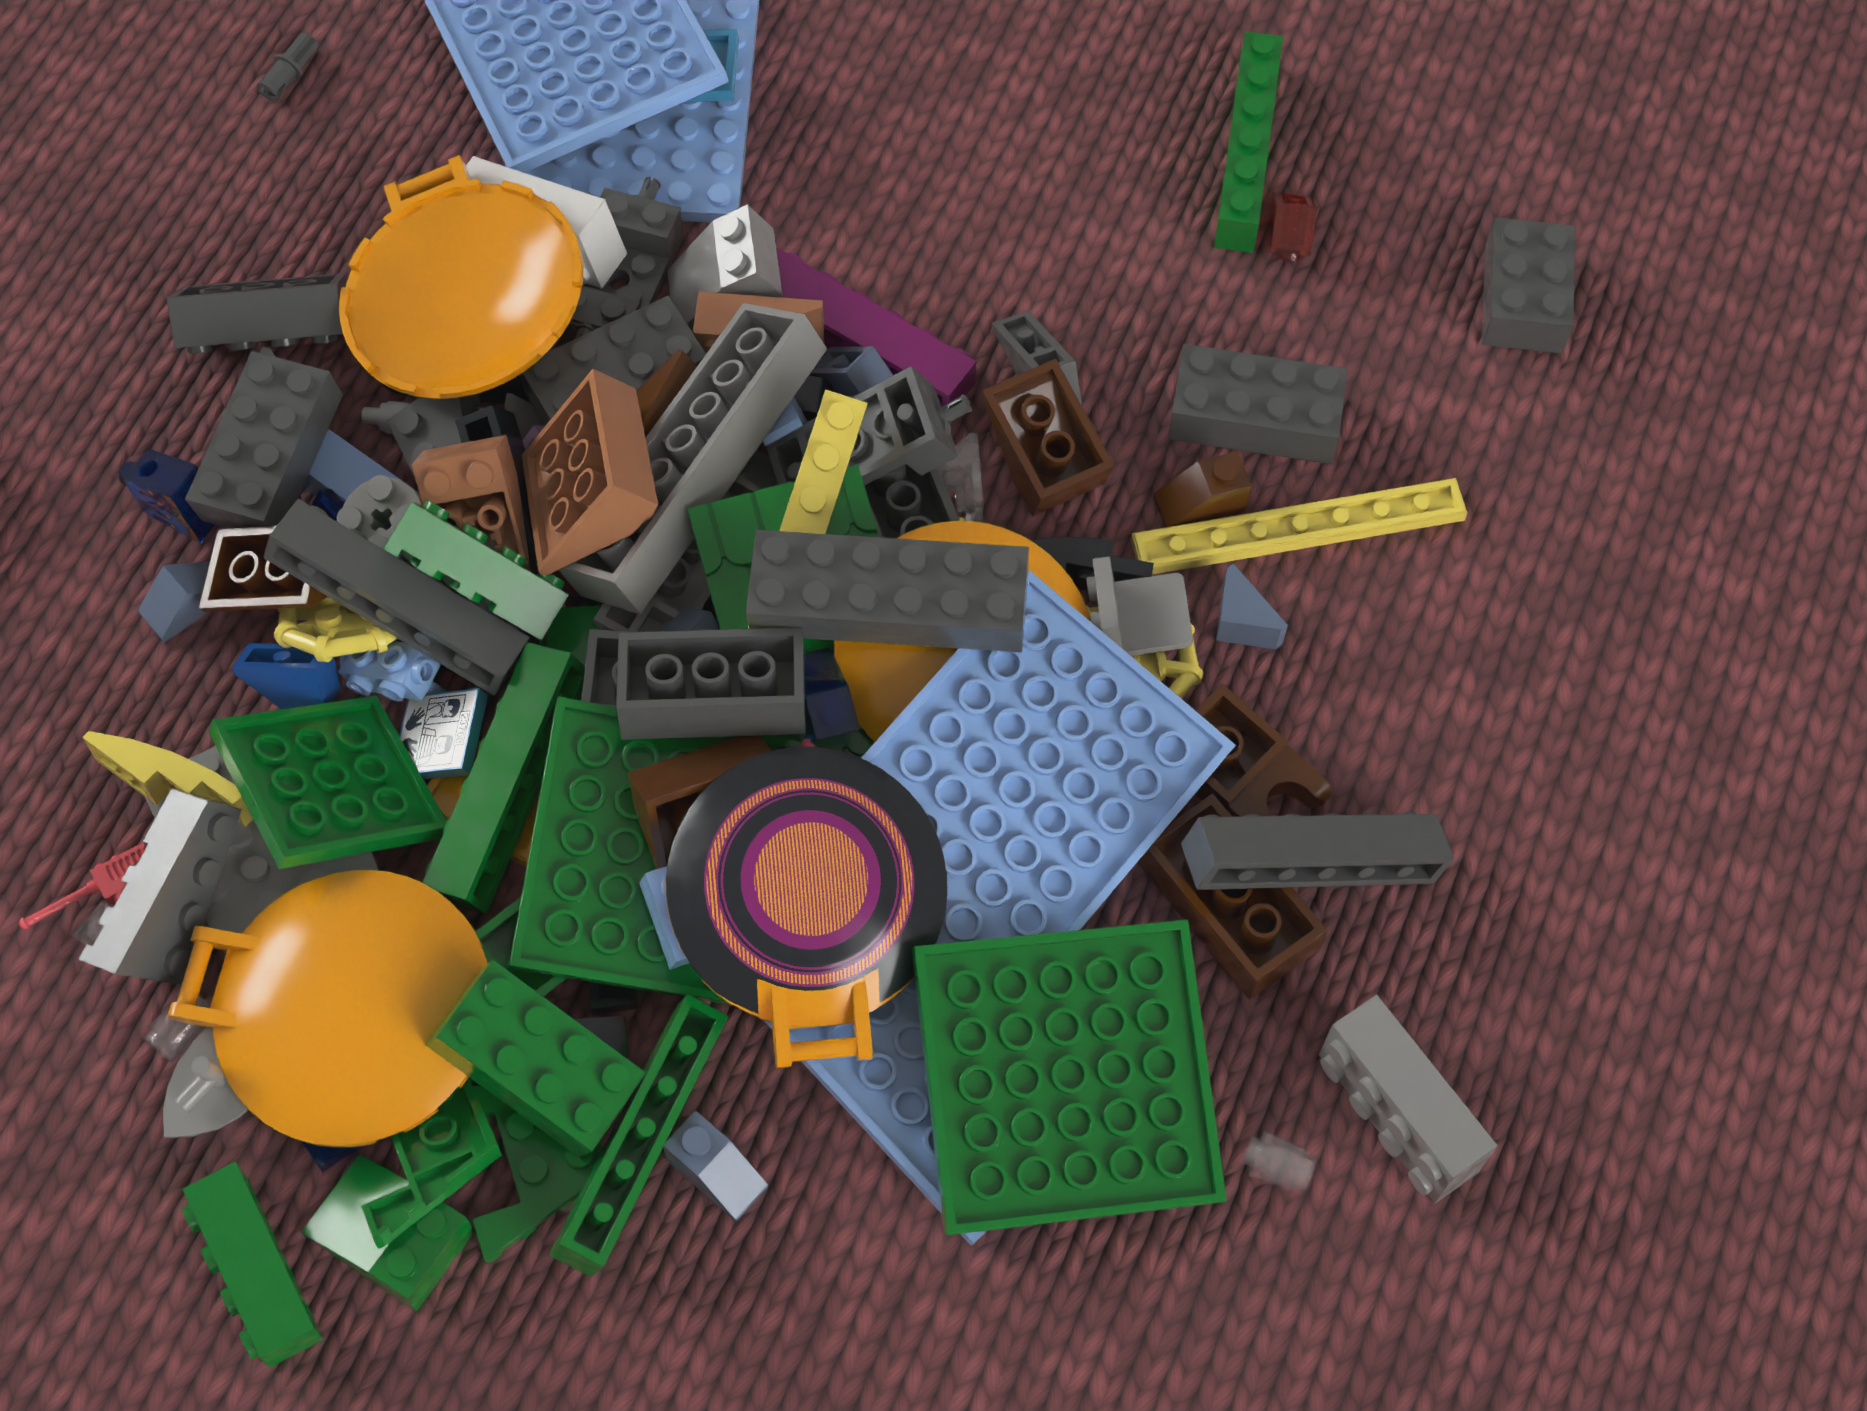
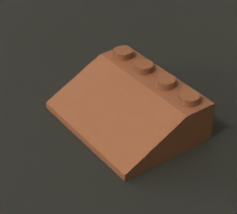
(588, 474)

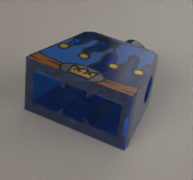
(160, 488)

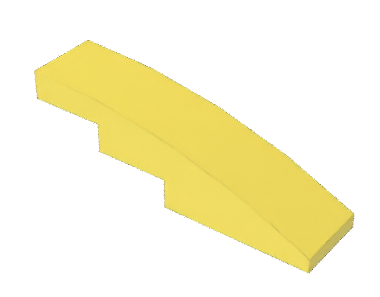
(157, 770)

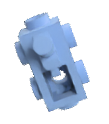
(393, 673)

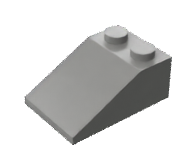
(728, 257)

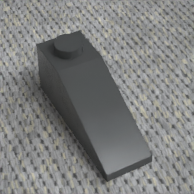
(1031, 345)

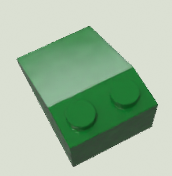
(408, 1264)

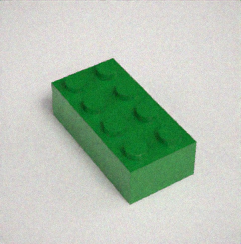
(536, 1059)

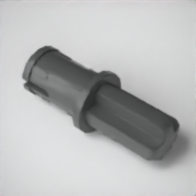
(287, 67)

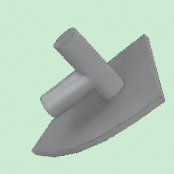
(198, 1093)

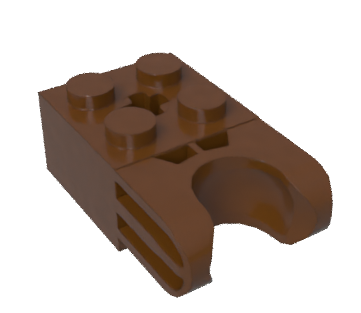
(1258, 764)

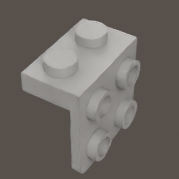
(1140, 612)

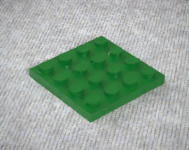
(327, 780)

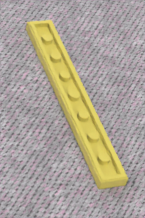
(1300, 526)

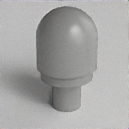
(379, 416)

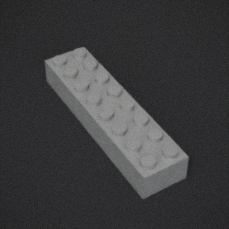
(704, 447)

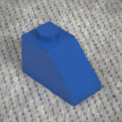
(288, 675)

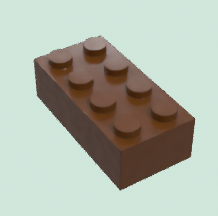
(1248, 930)

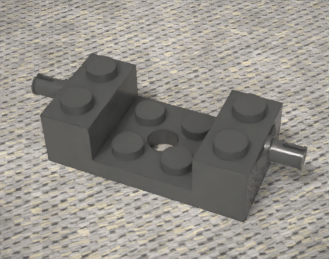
(651, 238)
(898, 428)

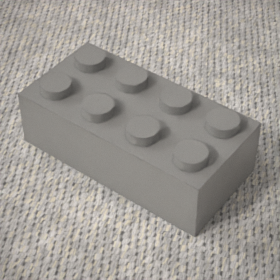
(1405, 1100)

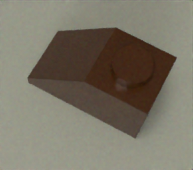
(1205, 491)

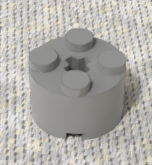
(377, 506)

